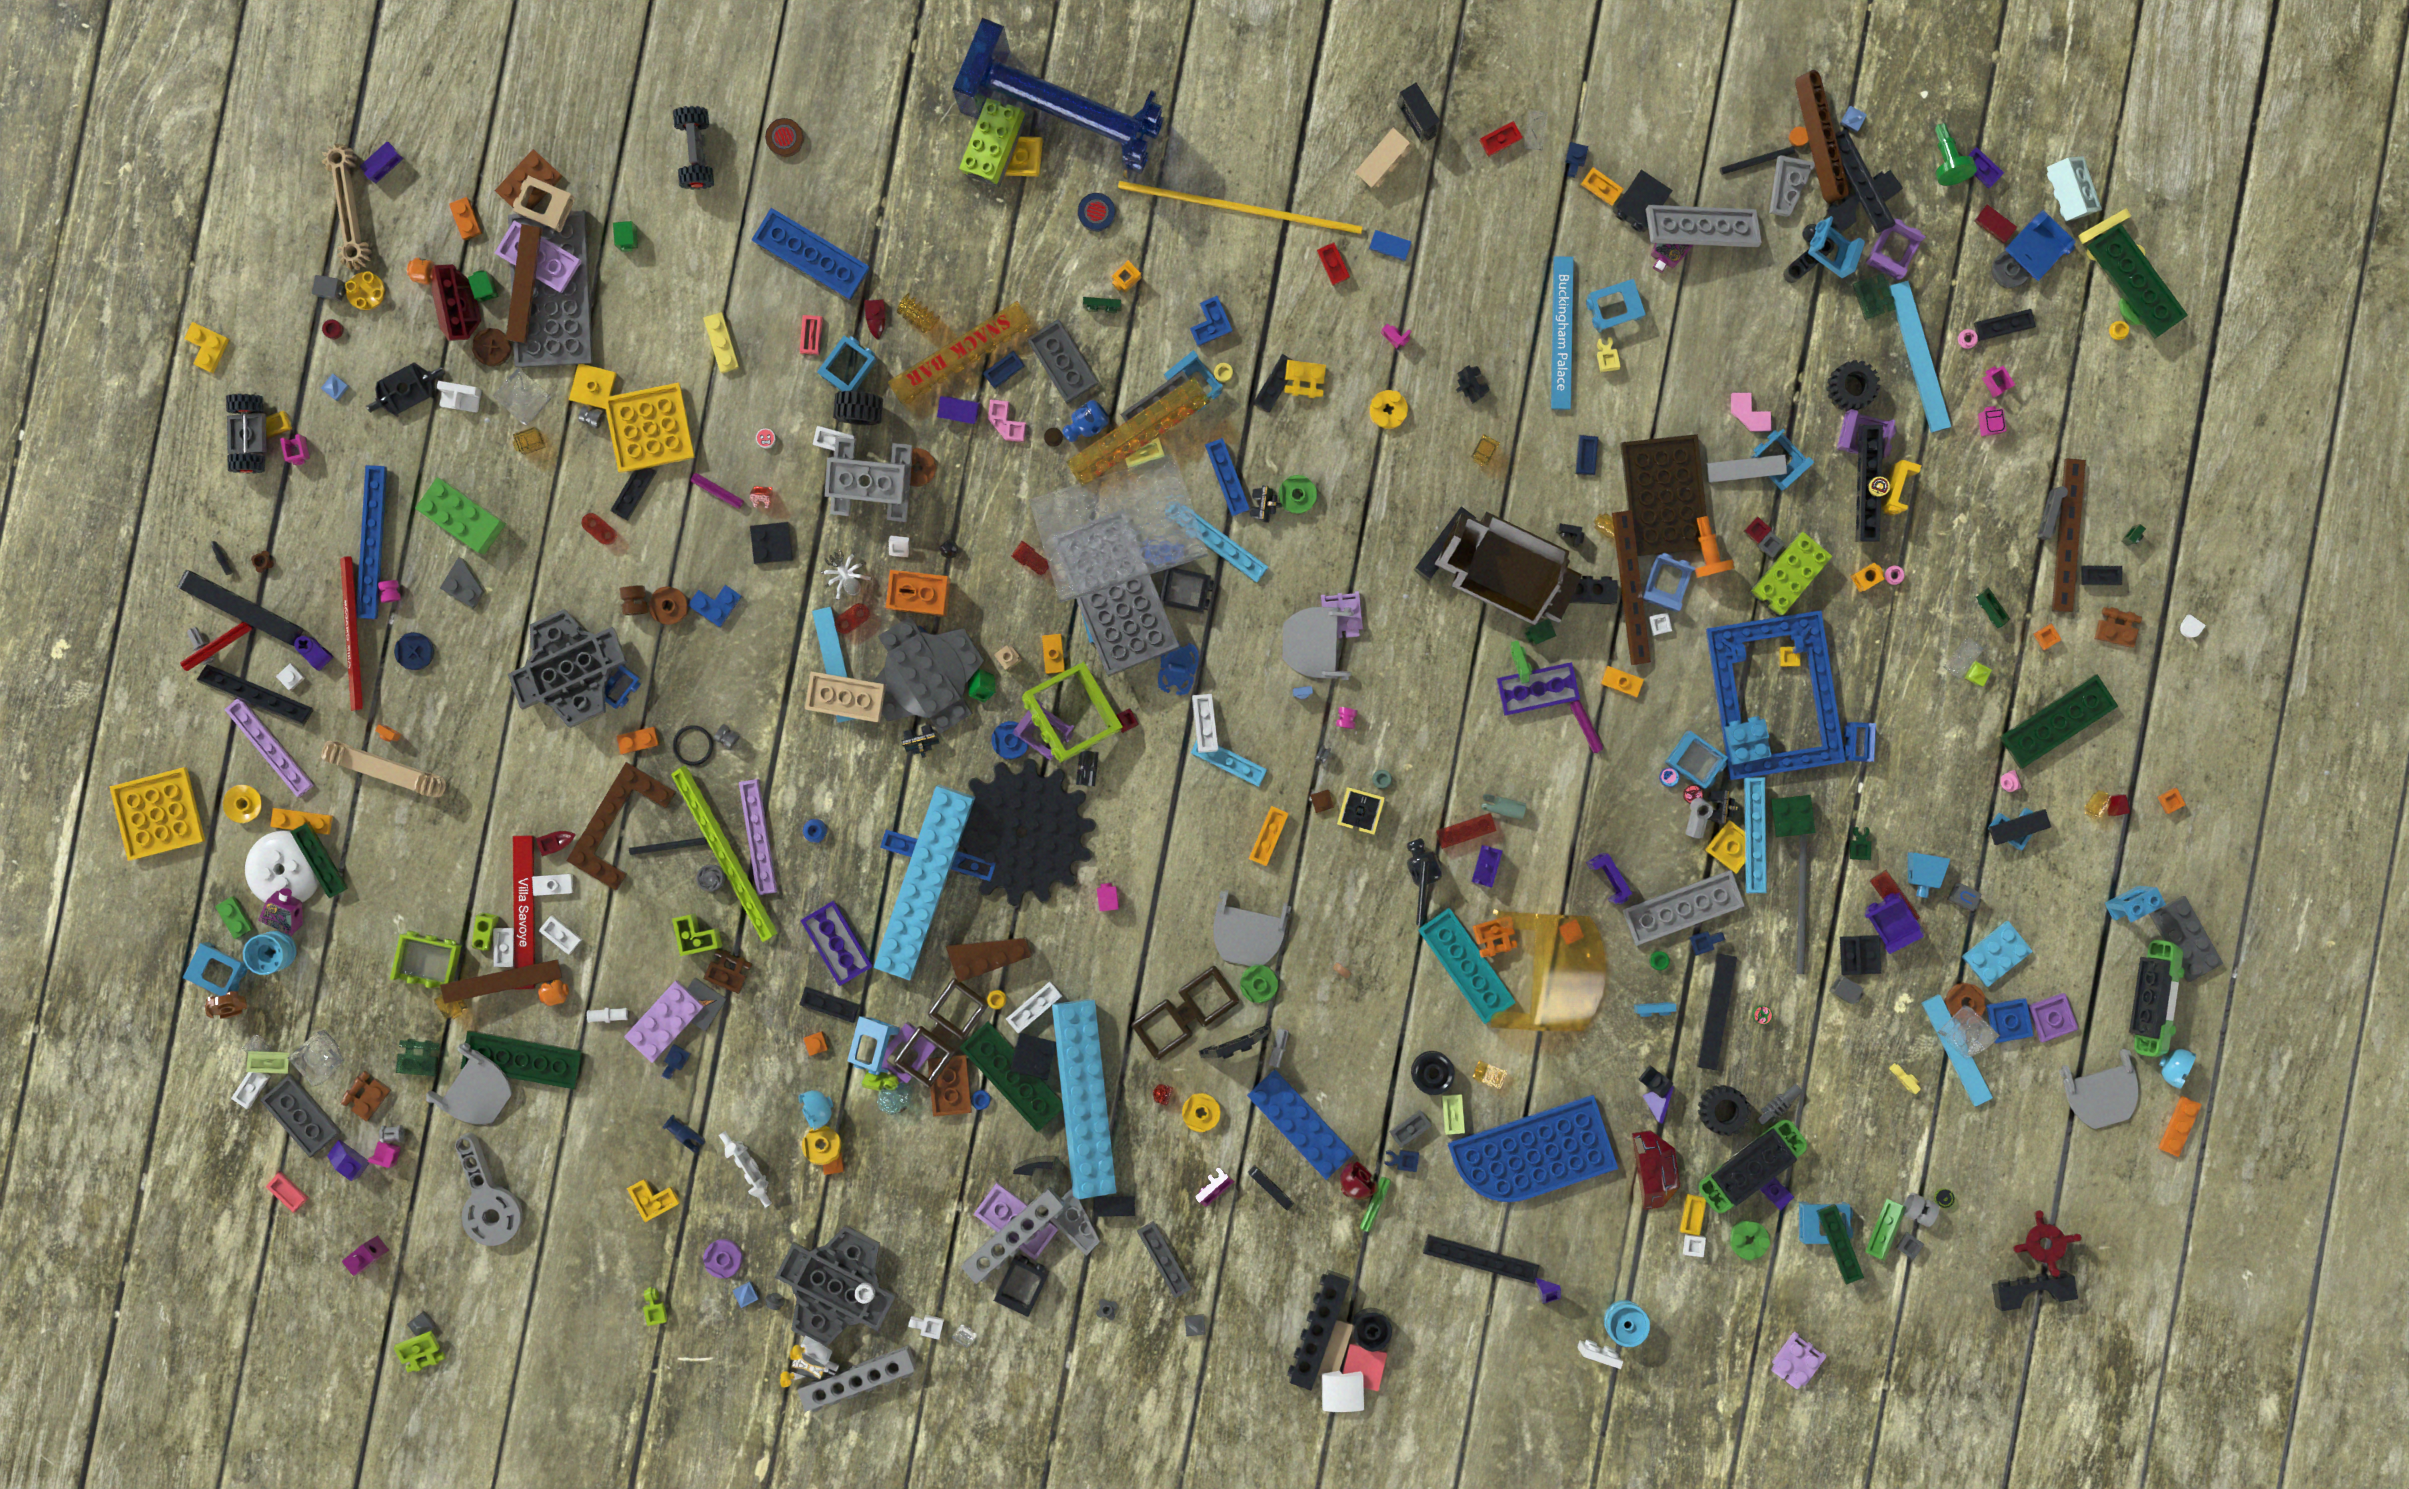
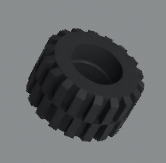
(1864, 375)
(858, 408)
(1739, 1115)

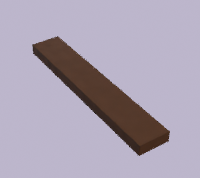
(523, 283)
(501, 981)

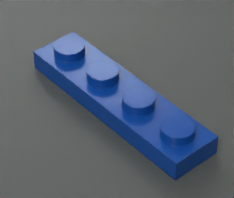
(1227, 477)

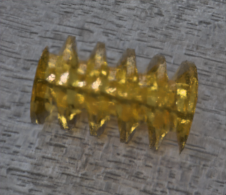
(917, 314)

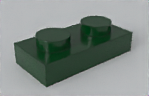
(1110, 305)
(1993, 608)

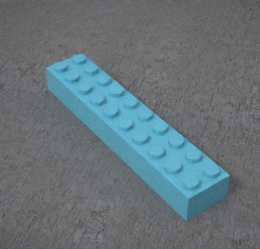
(924, 882)
(1084, 1098)

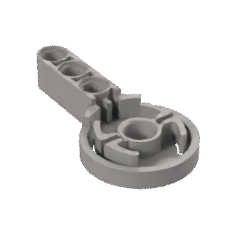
(485, 1197)

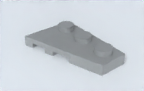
(1789, 180)
(1076, 1224)

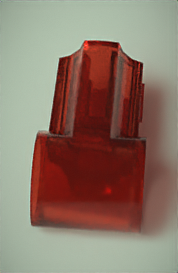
(1027, 556)

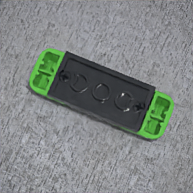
(2156, 998)
(1753, 1166)

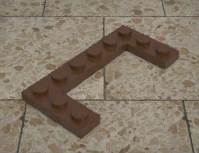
(583, 854)

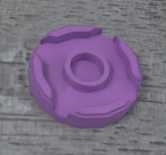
(723, 1258)

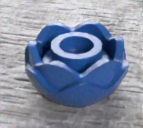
(820, 833)

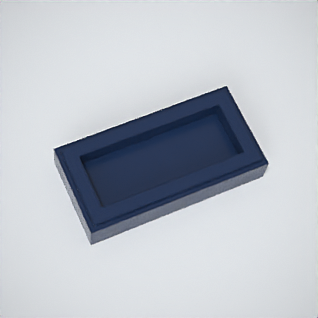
(1004, 369)
(1586, 455)

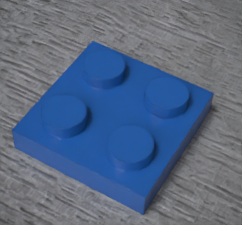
(2010, 1019)

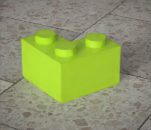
(690, 938)

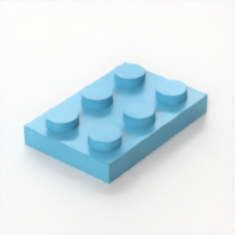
(1997, 953)

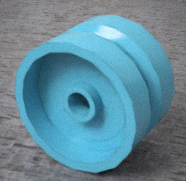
(1625, 1311)

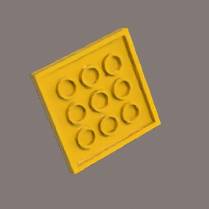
(649, 427)
(157, 814)

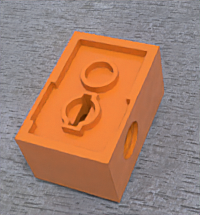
(918, 593)

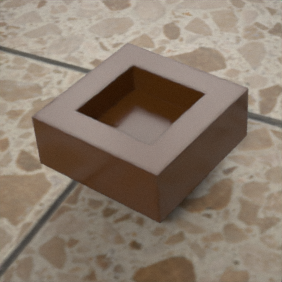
(1322, 801)

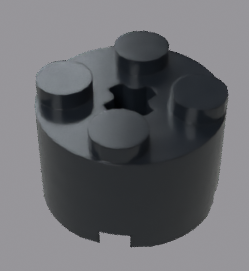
(1382, 1333)

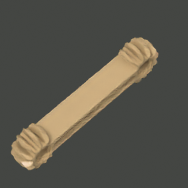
(346, 206)
(384, 769)

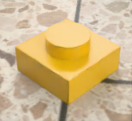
(1788, 658)

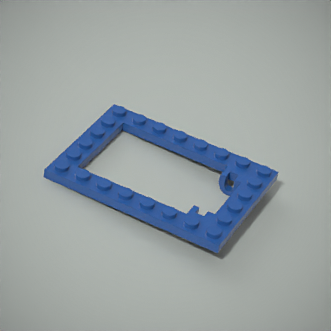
(1809, 637)

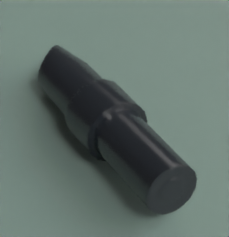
(221, 558)

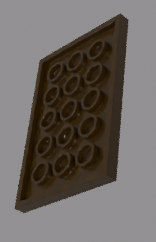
(1664, 493)

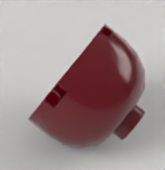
(1357, 1182)

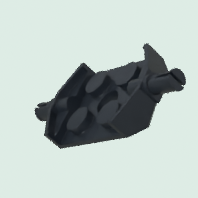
(420, 387)

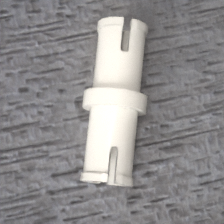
(607, 1015)

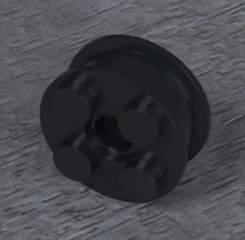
(1423, 1064)

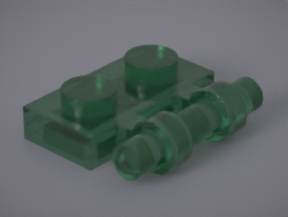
(1869, 298)
(417, 1064)

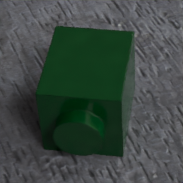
(1540, 632)

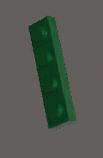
(319, 860)
(1840, 1244)

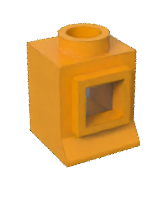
(1126, 277)

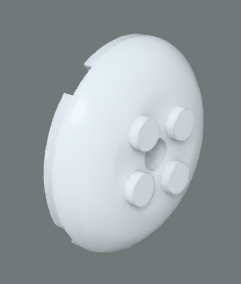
(263, 867)

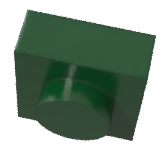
(2134, 535)

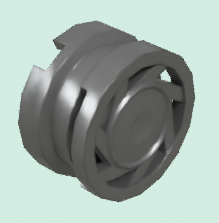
(710, 877)

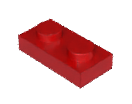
(1500, 138)
(1333, 264)

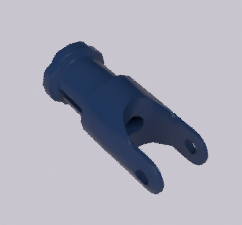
(683, 1133)

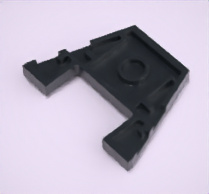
(1244, 1043)

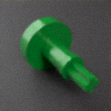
(1955, 167)

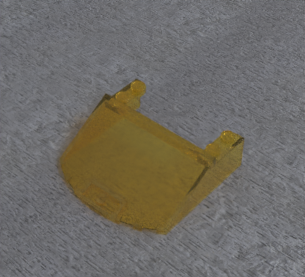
(1565, 972)

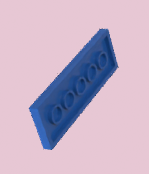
(810, 253)
(1300, 1124)

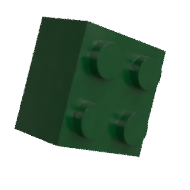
(1793, 816)

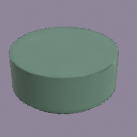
(1381, 779)

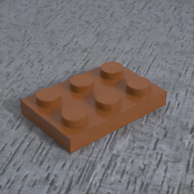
(533, 166)
(951, 1090)

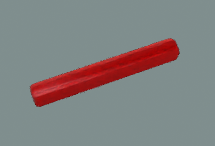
(215, 646)

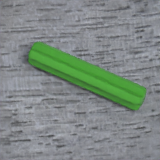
(1375, 1204)

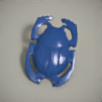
(1178, 668)

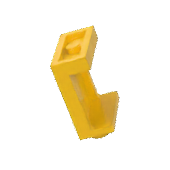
(1896, 478)

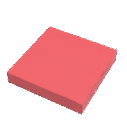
(1368, 1362)

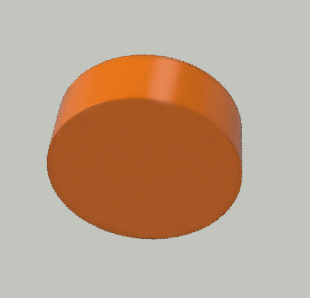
(1798, 136)

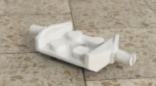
(749, 1166)

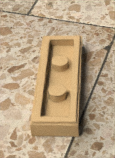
(1336, 1347)

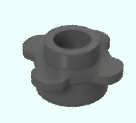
(1112, 1305)

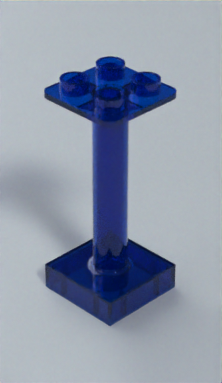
(986, 72)

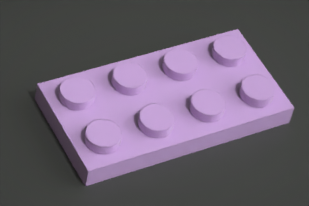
(554, 264)
(664, 1021)
(1001, 1207)

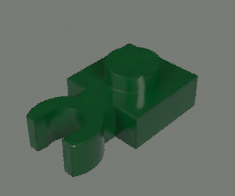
(1860, 848)

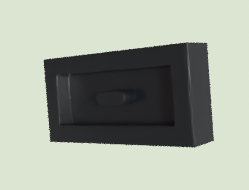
(2101, 575)

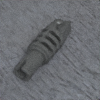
(1779, 1105)

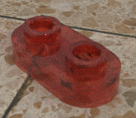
(600, 529)
(852, 618)

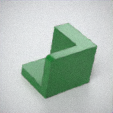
(982, 685)

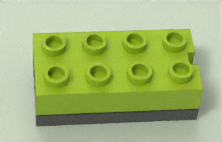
(993, 142)
(1790, 574)

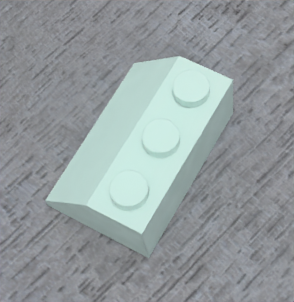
(2073, 188)

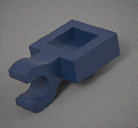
(1576, 157)
(1704, 942)
(675, 1059)

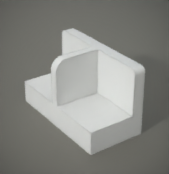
(459, 396)

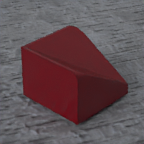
(2119, 805)

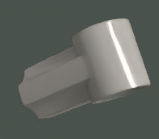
(1698, 820)

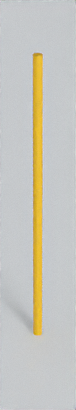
(1240, 207)

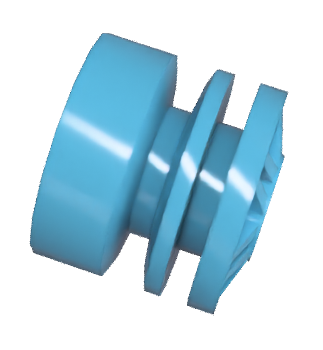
(259, 954)

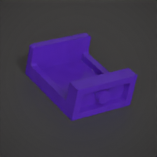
(1622, 890)
(1894, 922)

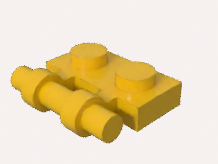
(1304, 372)

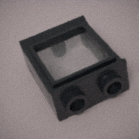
(1186, 590)

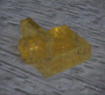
(1489, 1074)

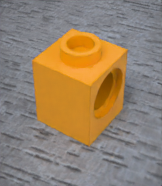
(1860, 580)

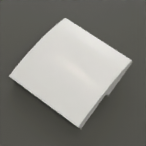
(1342, 1392)

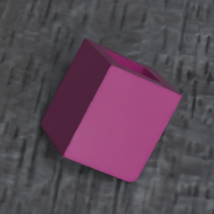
(385, 1154)

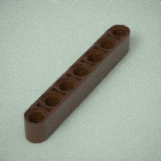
(1821, 136)

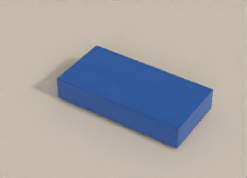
(1390, 245)

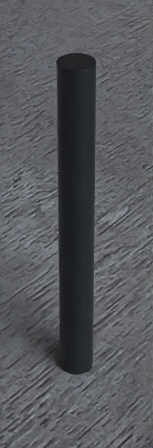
(1757, 160)
(667, 846)
(1422, 891)

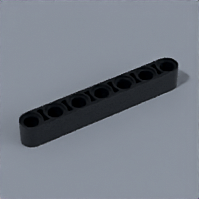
(240, 607)

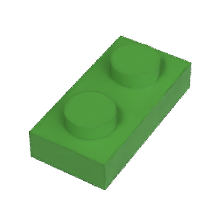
(1518, 654)
(234, 917)

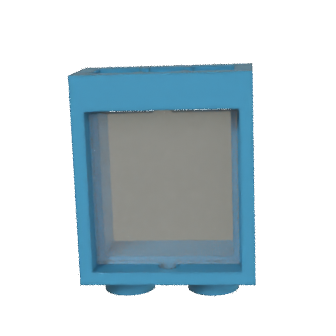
(1697, 760)

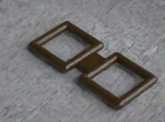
(1185, 1012)
(941, 1033)

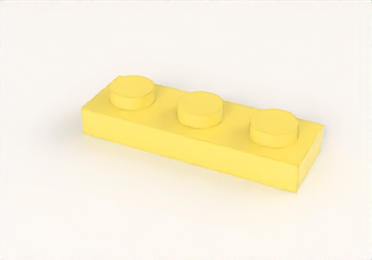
(721, 342)

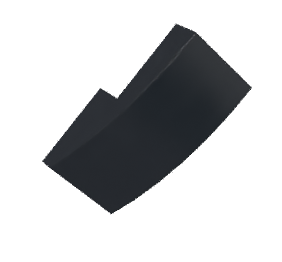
(1114, 1206)

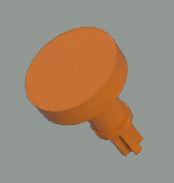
(1710, 551)

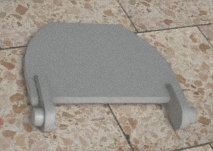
(1312, 641)
(1247, 935)
(477, 1091)
(2104, 1095)

